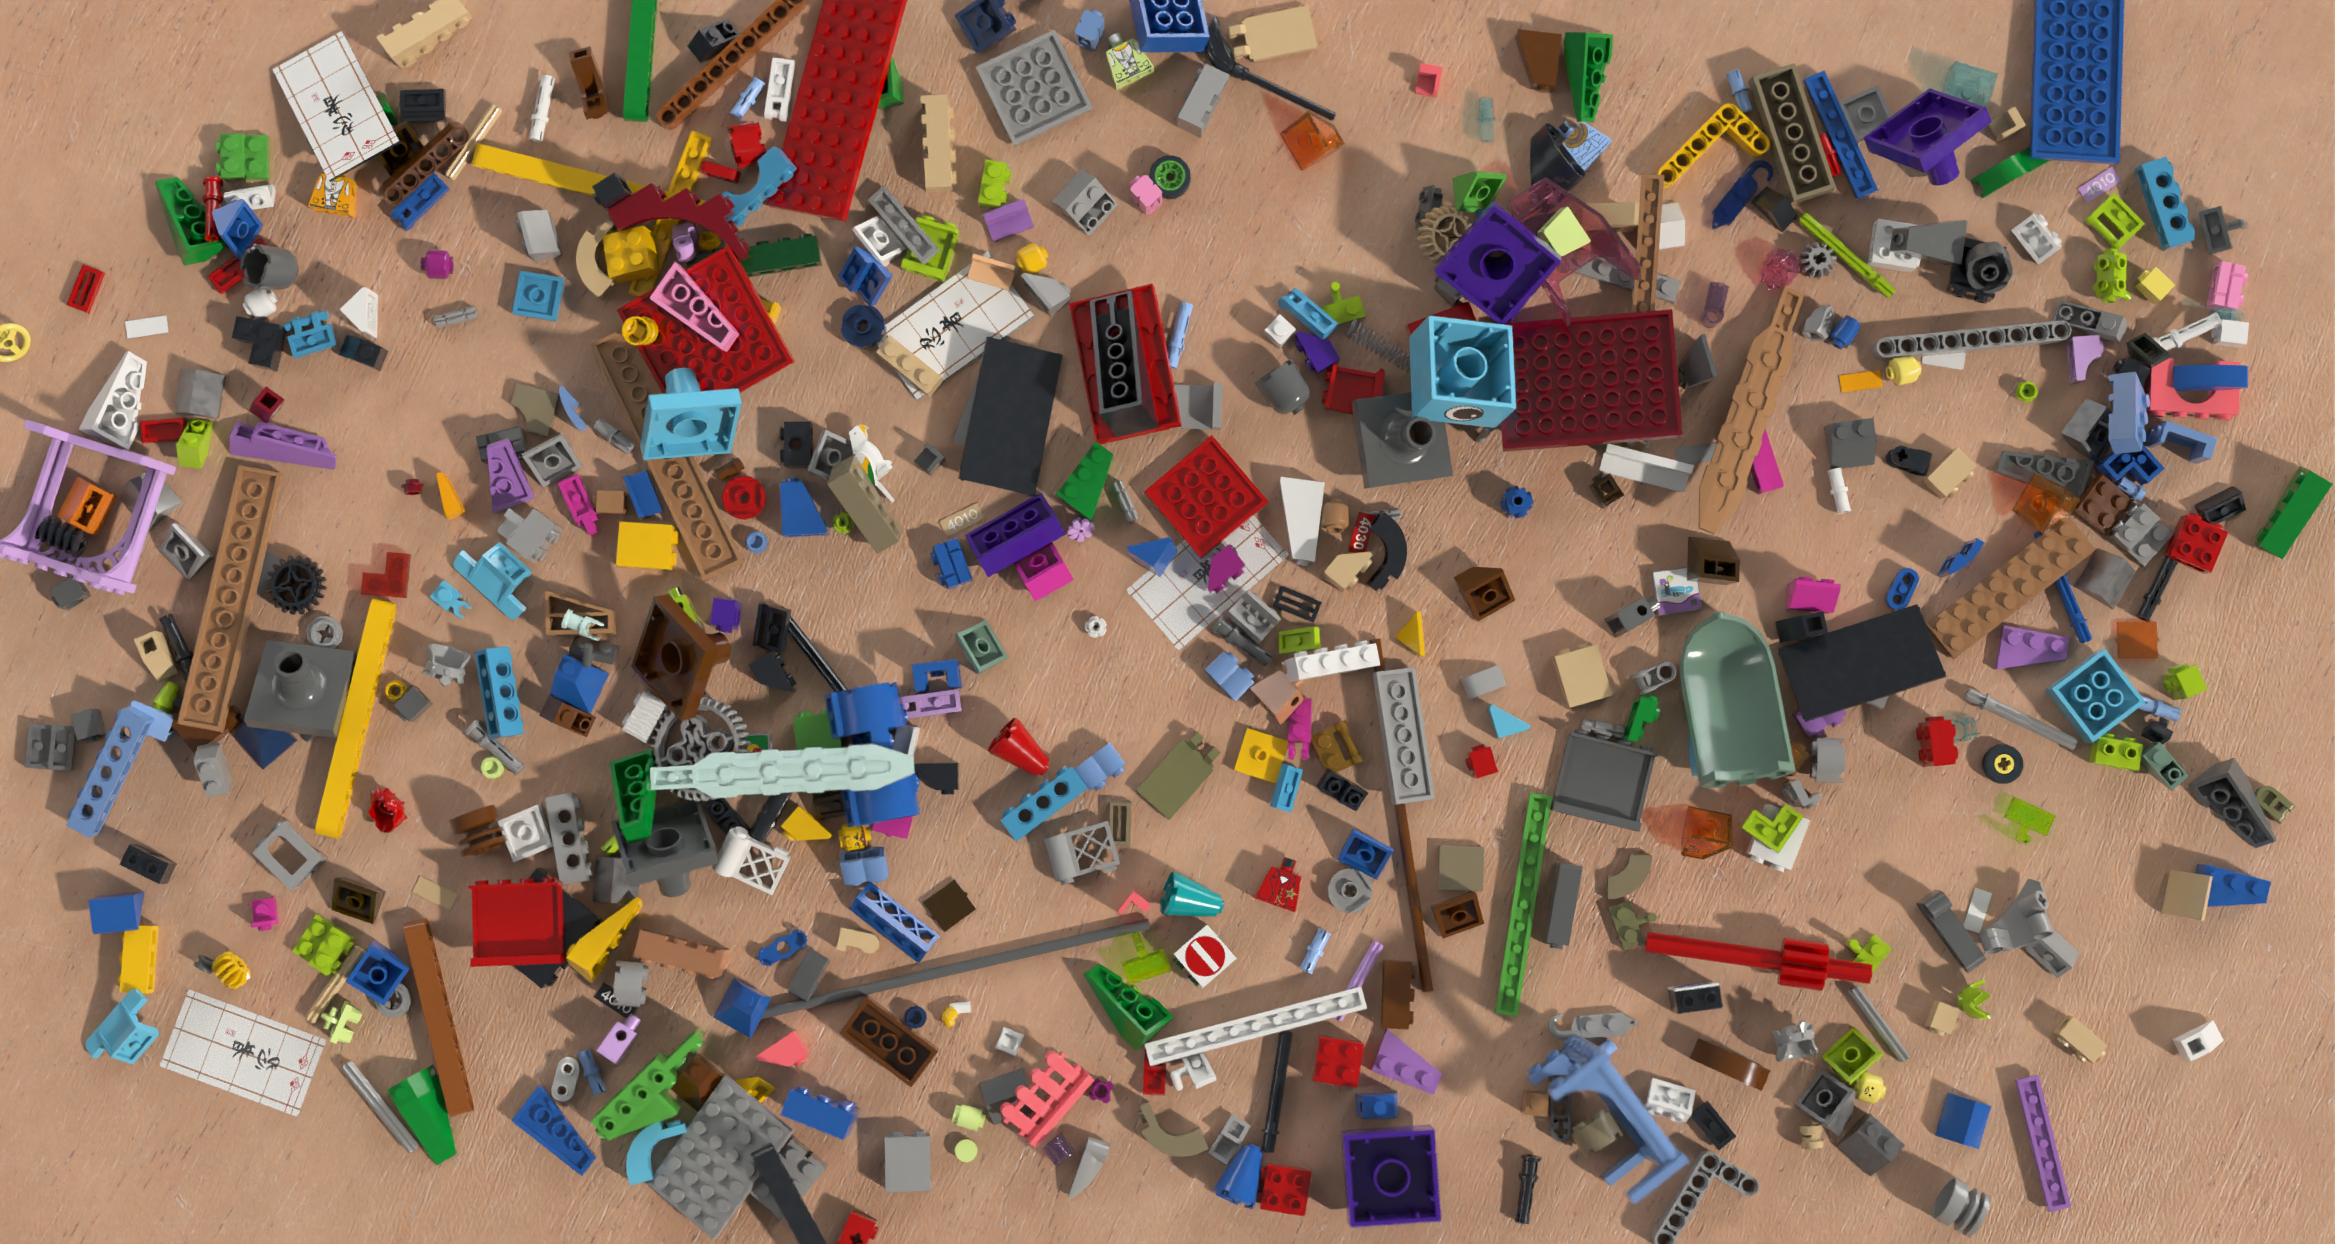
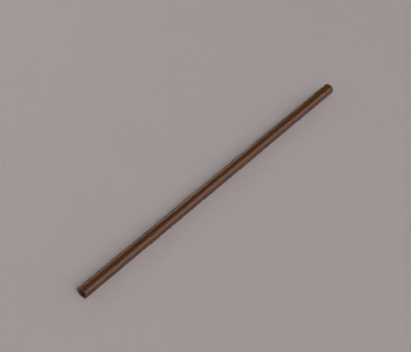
(1410, 876)

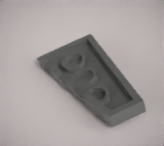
(2064, 471)

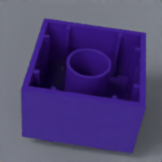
(1391, 1175)

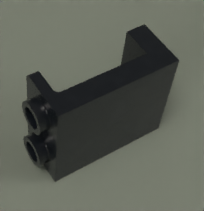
(1959, 282)

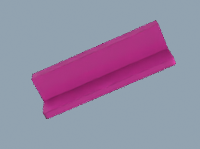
(1765, 468)

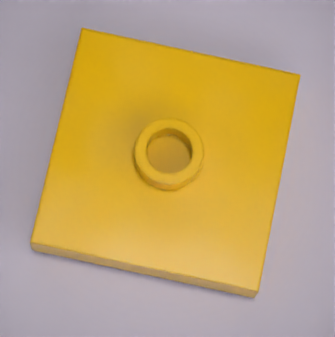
(1261, 755)

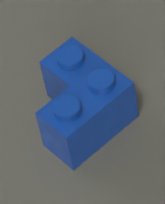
(2139, 465)

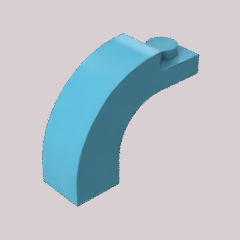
(638, 1161)

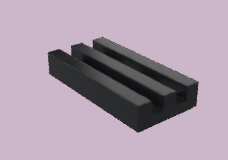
(1280, 598)

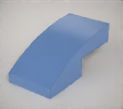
(570, 404)

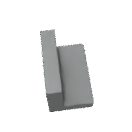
(2054, 953)

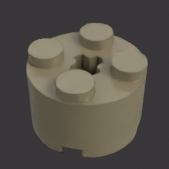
(1595, 1133)

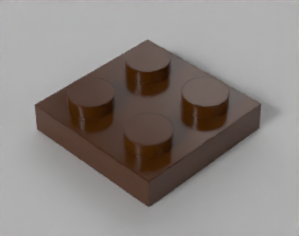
(2103, 504)

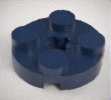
(869, 337)

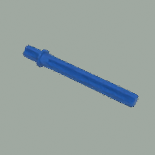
(2071, 606)

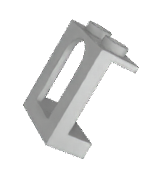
(314, 858)

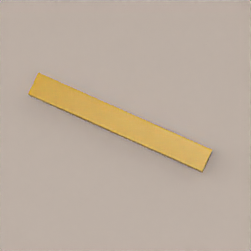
(684, 177)

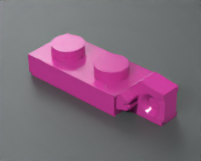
(579, 503)

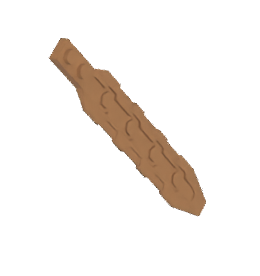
(1748, 415)

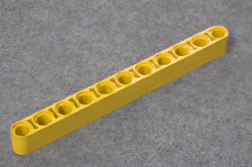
(543, 171)
(355, 719)

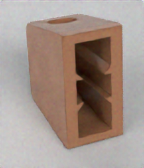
(1278, 695)

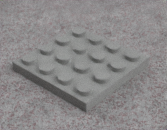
(1034, 88)

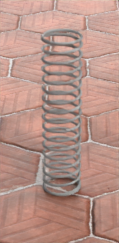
(1380, 340)

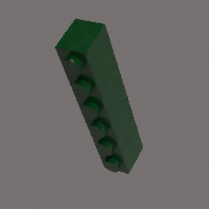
(776, 256)

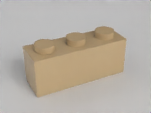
(909, 366)

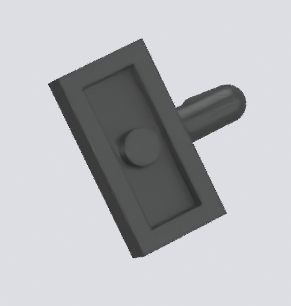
(2217, 229)
(593, 651)

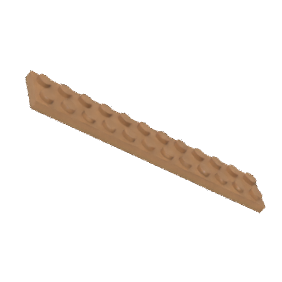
(677, 477)
(230, 599)

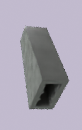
(1932, 242)
(1562, 904)

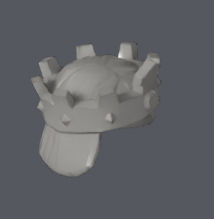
(446, 664)
(1794, 1041)

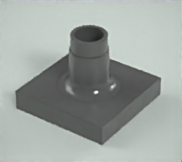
(1386, 447)
(300, 689)
(676, 846)

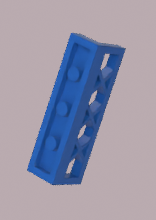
(891, 924)

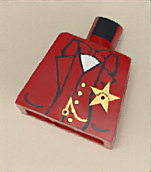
(1281, 886)

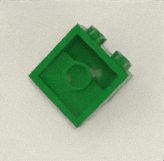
(1643, 712)

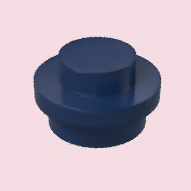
(915, 1017)

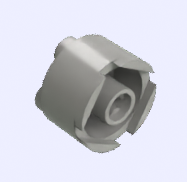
(1828, 760)
(629, 984)

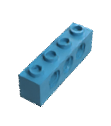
(2161, 215)
(491, 684)
(1011, 818)

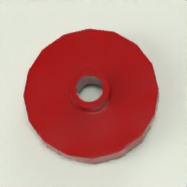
(732, 497)

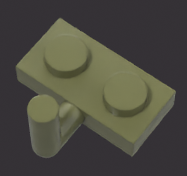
(1628, 925)

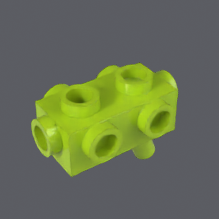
(2111, 277)

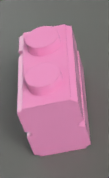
(1145, 194)
(2226, 286)

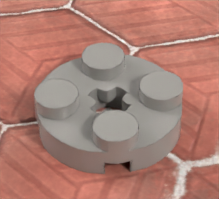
(1345, 902)

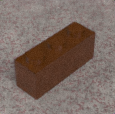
(1397, 994)

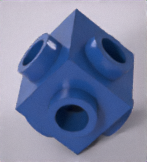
(1510, 508)

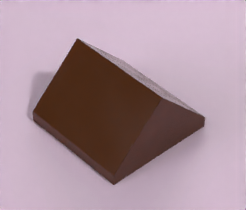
(1458, 914)

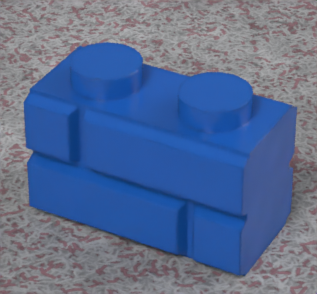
(951, 563)

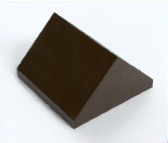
(401, 153)
(356, 899)

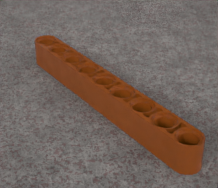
(729, 69)
(438, 1017)

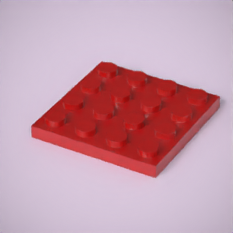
(1206, 497)

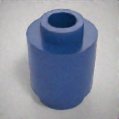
(1844, 332)

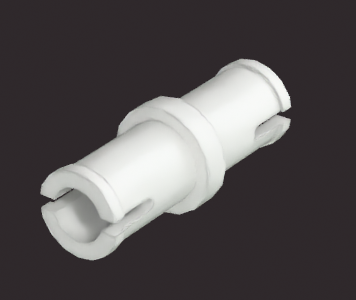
(1839, 490)

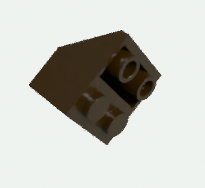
(1712, 561)

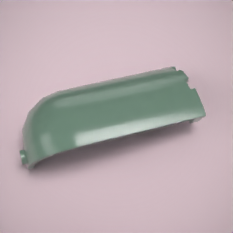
(1733, 704)

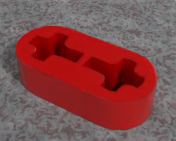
(719, 172)

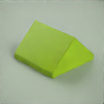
(1851, 1056)

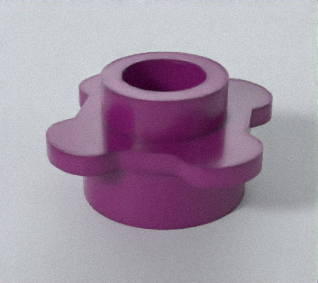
(1095, 1094)

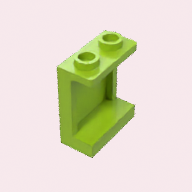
(945, 238)

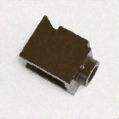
(1605, 500)

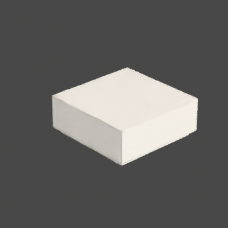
(1009, 1041)

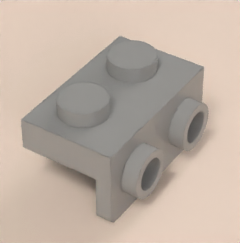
(1253, 616)
(1795, 792)

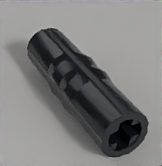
(768, 816)

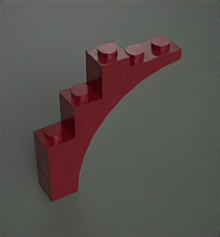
(650, 205)

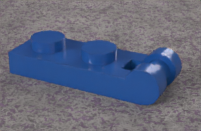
(420, 201)

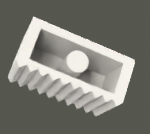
(644, 716)

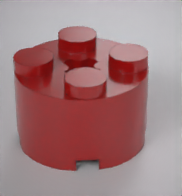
(746, 144)

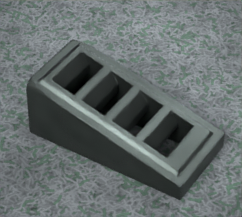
(2147, 350)

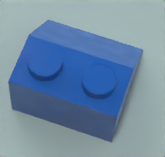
(378, 972)

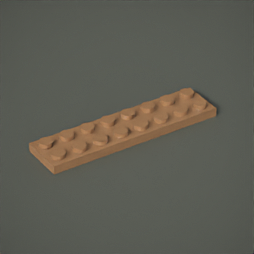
(2010, 587)

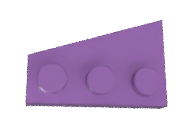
(507, 477)
(2029, 647)

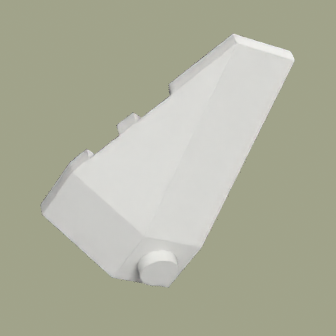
(115, 409)

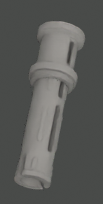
(480, 734)

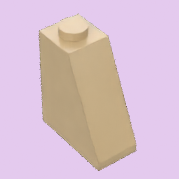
(1620, 216)

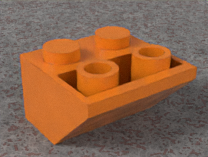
(87, 506)

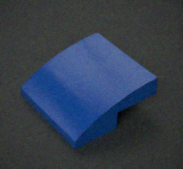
(865, 275)
(1959, 560)

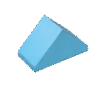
(1504, 723)

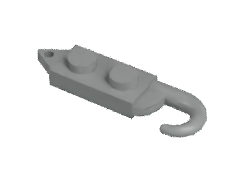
(1594, 1025)

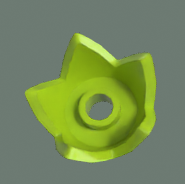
(1970, 1000)

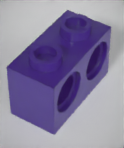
(725, 615)

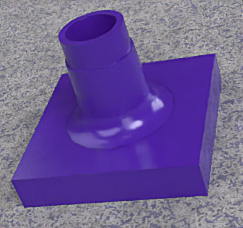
(1928, 133)
(1500, 282)

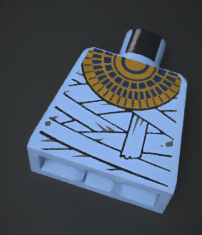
(1582, 144)

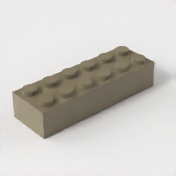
(1791, 134)

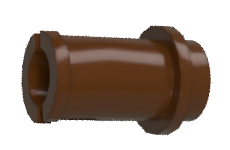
(730, 469)

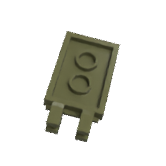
(1178, 776)

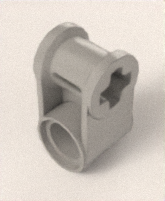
(1653, 678)

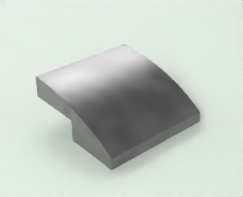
(50, 747)

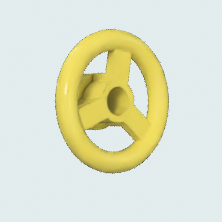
(7, 341)

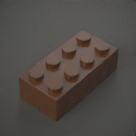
(889, 1041)

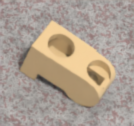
(866, 941)

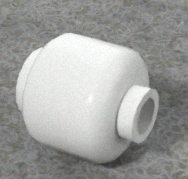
(260, 303)

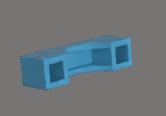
(774, 170)

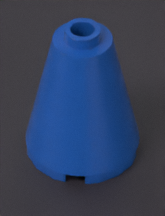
(1241, 1177)

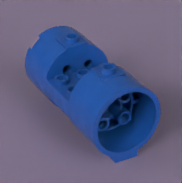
(867, 717)

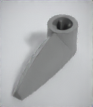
(1089, 1165)

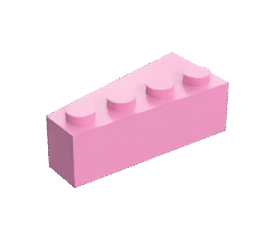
(688, 303)

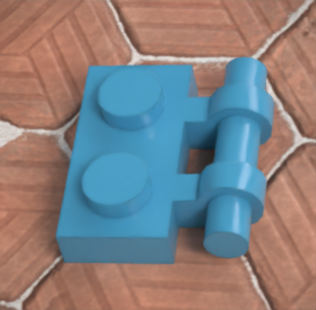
(312, 340)

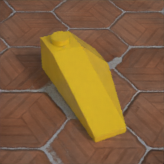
(592, 950)

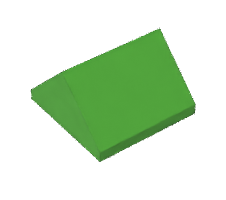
(1476, 190)

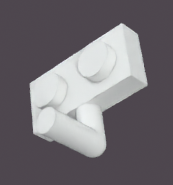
(1198, 1070)

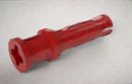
(212, 199)

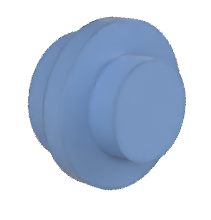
(756, 542)

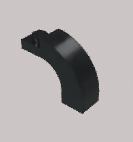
(1395, 550)

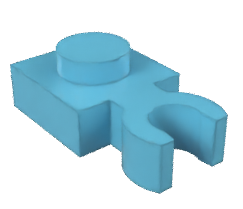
(448, 598)

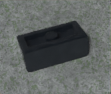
(2221, 505)

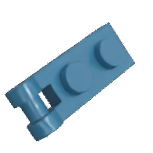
(1308, 313)

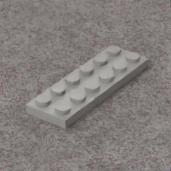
(1403, 735)

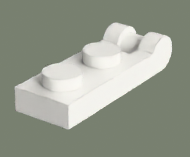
(779, 88)

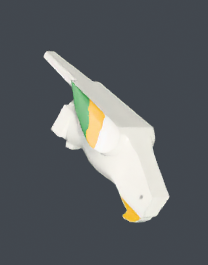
(870, 458)

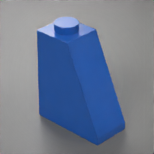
(799, 511)

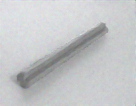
(380, 1107)

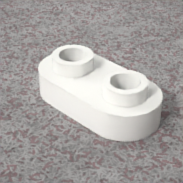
(566, 1079)

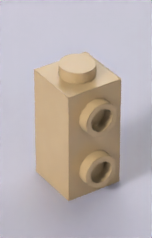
(2080, 1039)

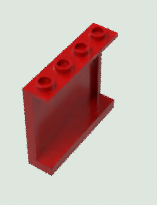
(517, 923)

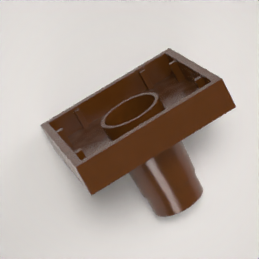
(677, 656)

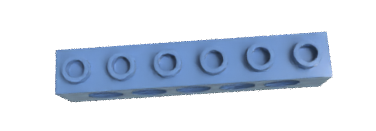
(139, 726)

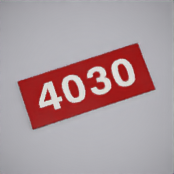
(1361, 533)

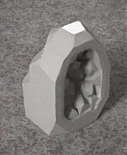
(1819, 323)

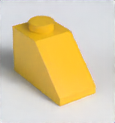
(804, 826)

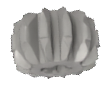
(1809, 262)

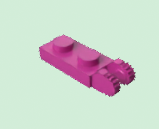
(1300, 728)

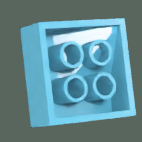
(2095, 696)

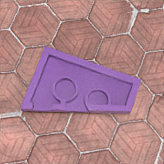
(1405, 1065)

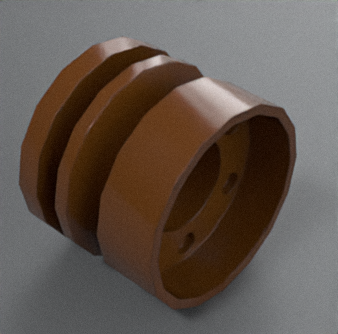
(478, 831)

